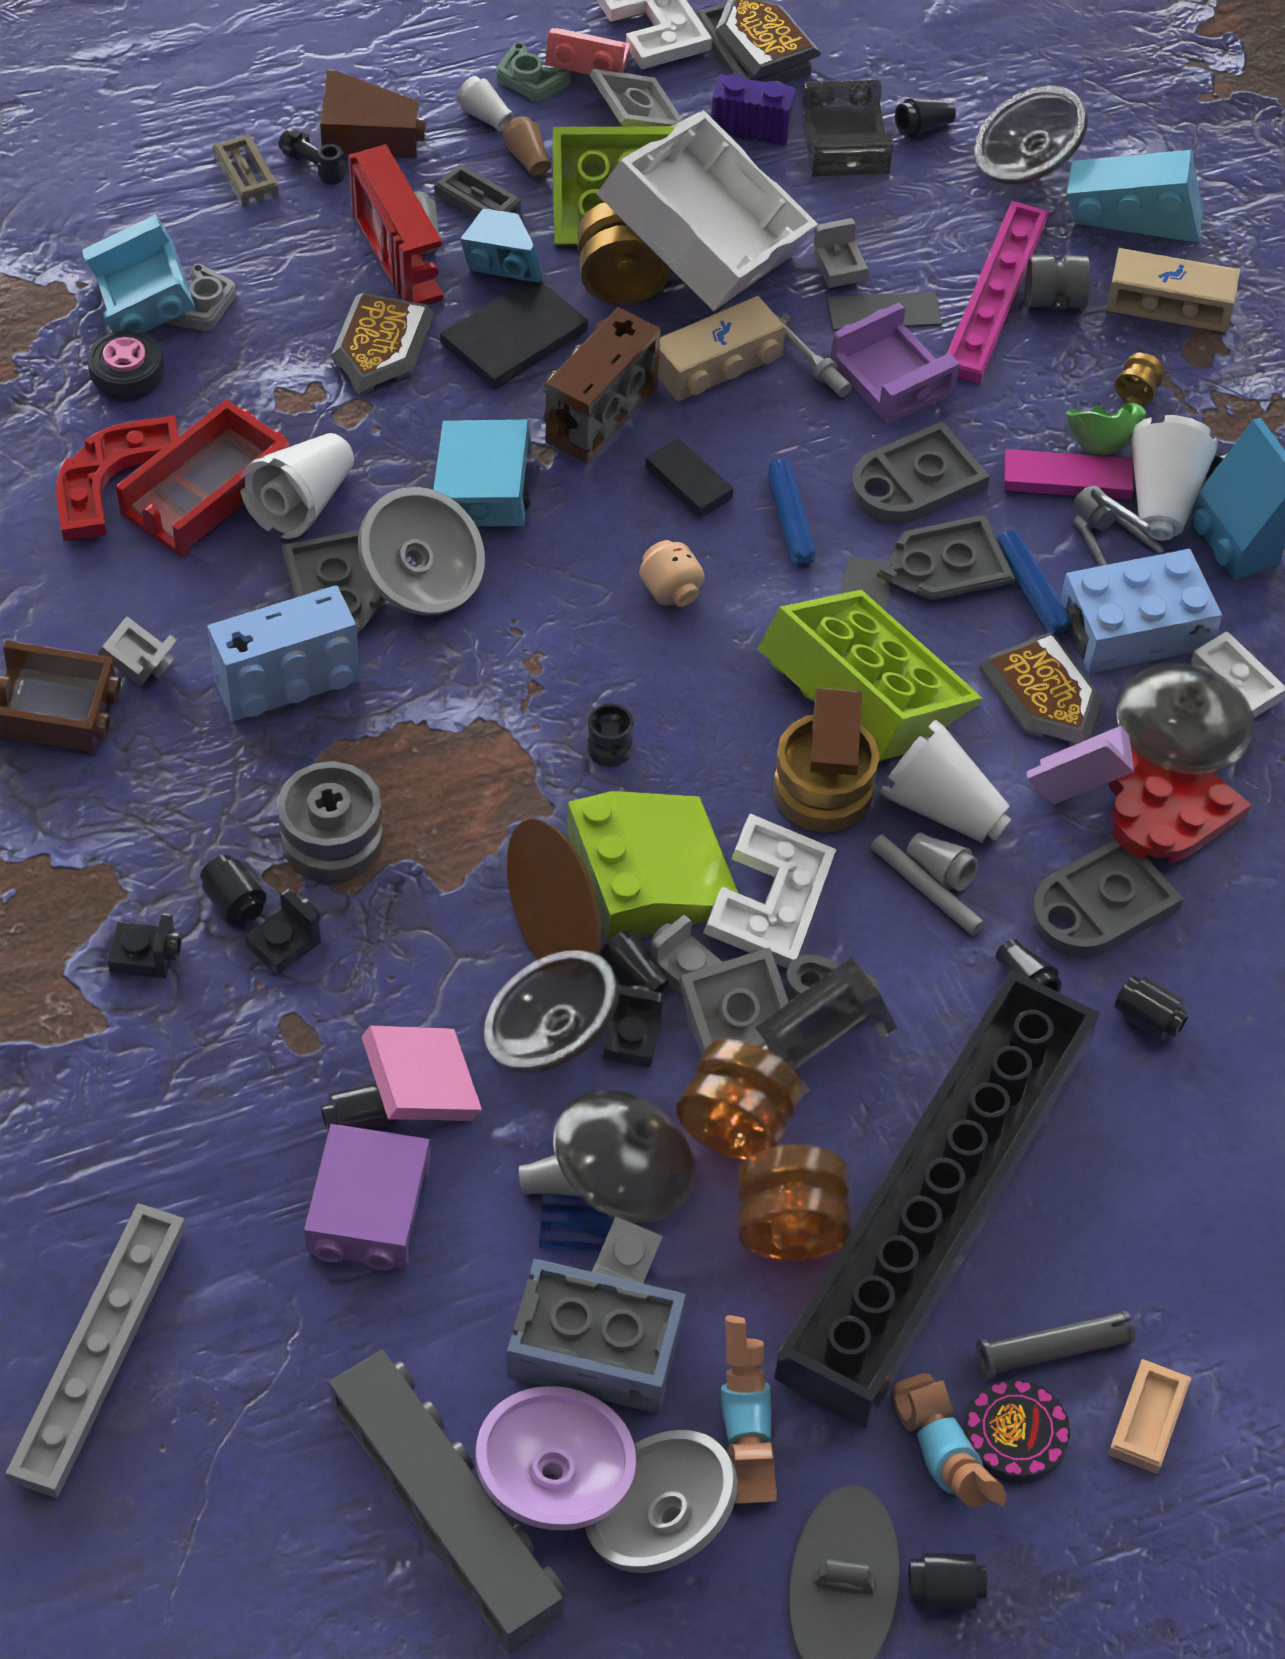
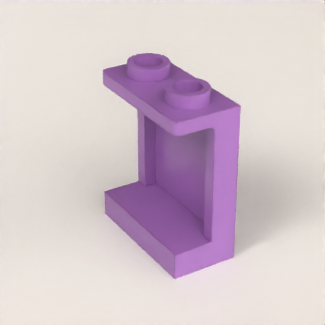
(892, 365)
(366, 1197)

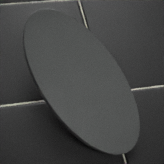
(844, 1578)

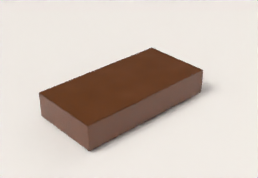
(836, 731)

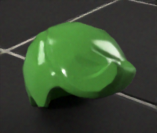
(1104, 432)

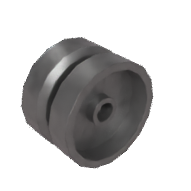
(330, 822)

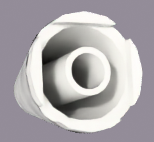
(1170, 471)
(296, 483)
(947, 787)

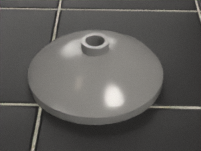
(439, 540)
(674, 1506)

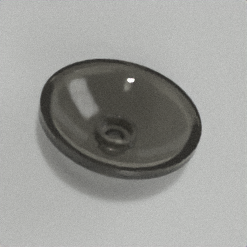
(1031, 135)
(1185, 718)
(551, 1012)
(624, 1156)

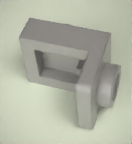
(838, 253)
(137, 652)

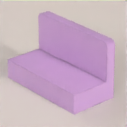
(1083, 766)

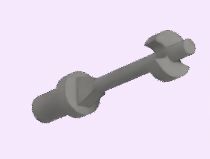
(823, 369)

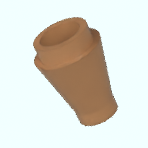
(525, 142)

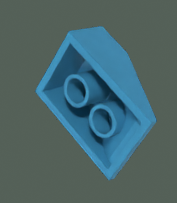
(1244, 504)

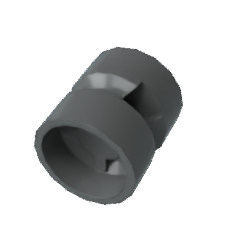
(1057, 281)

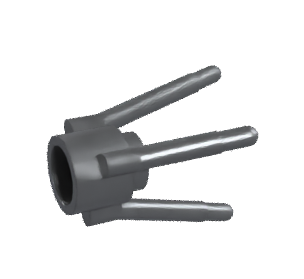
(1100, 512)

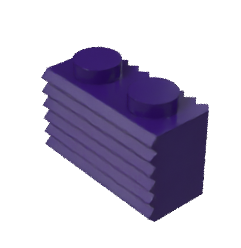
(753, 108)

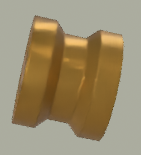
(1140, 379)

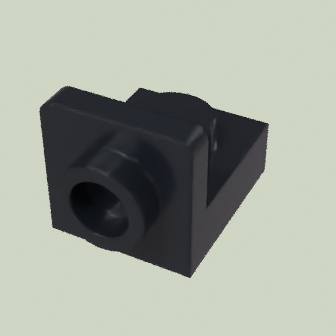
(286, 934)
(145, 948)
(634, 1026)

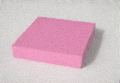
(421, 1073)

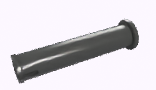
(1054, 1343)

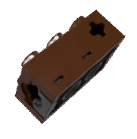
(601, 384)

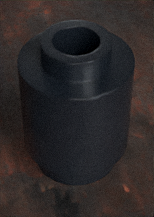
(232, 890)
(1152, 1007)
(356, 1108)
(946, 1581)

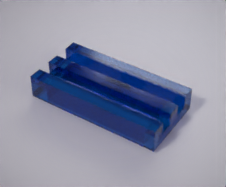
(572, 1213)

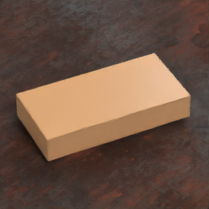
(1149, 1416)

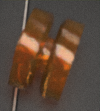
(739, 1099)
(793, 1203)

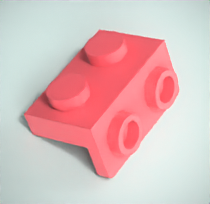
(585, 52)

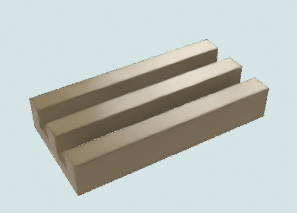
(254, 189)

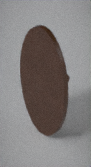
(551, 891)

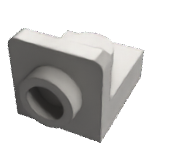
(679, 952)
(627, 1251)

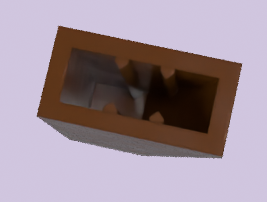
(369, 116)

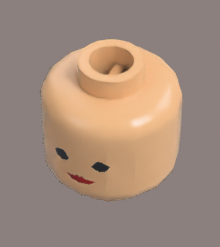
(671, 573)

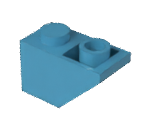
(500, 246)

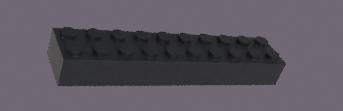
(935, 1200)

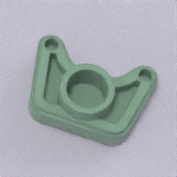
(527, 76)

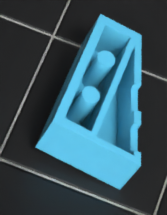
(1138, 194)

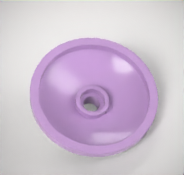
(562, 1436)

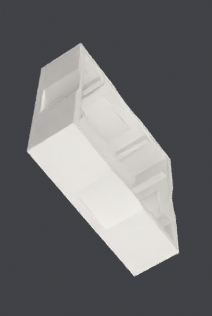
(706, 209)

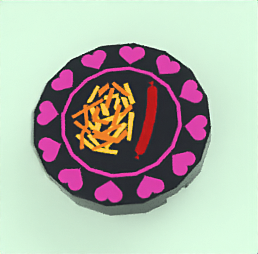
(1017, 1430)

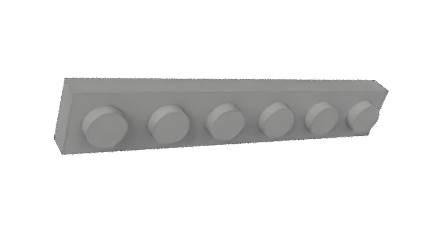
(96, 1351)

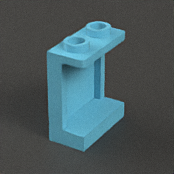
(140, 277)
(484, 468)

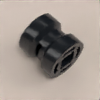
(610, 734)

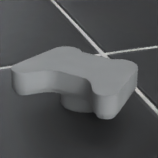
(211, 296)

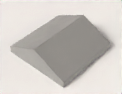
(635, 99)
(732, 998)

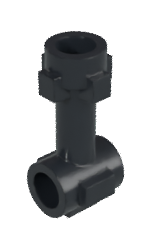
(327, 158)

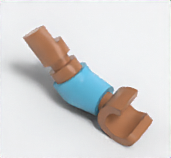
(748, 1415)
(946, 1450)

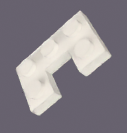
(675, 31)
(1240, 667)
(783, 921)

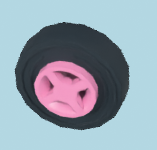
(125, 364)

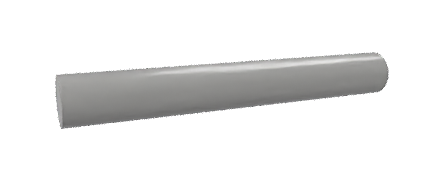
(927, 885)

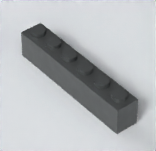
(447, 1500)

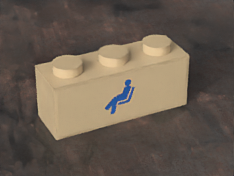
(1173, 290)
(720, 348)

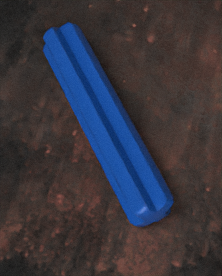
(791, 512)
(1034, 583)

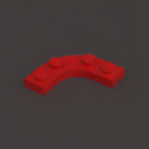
(104, 455)

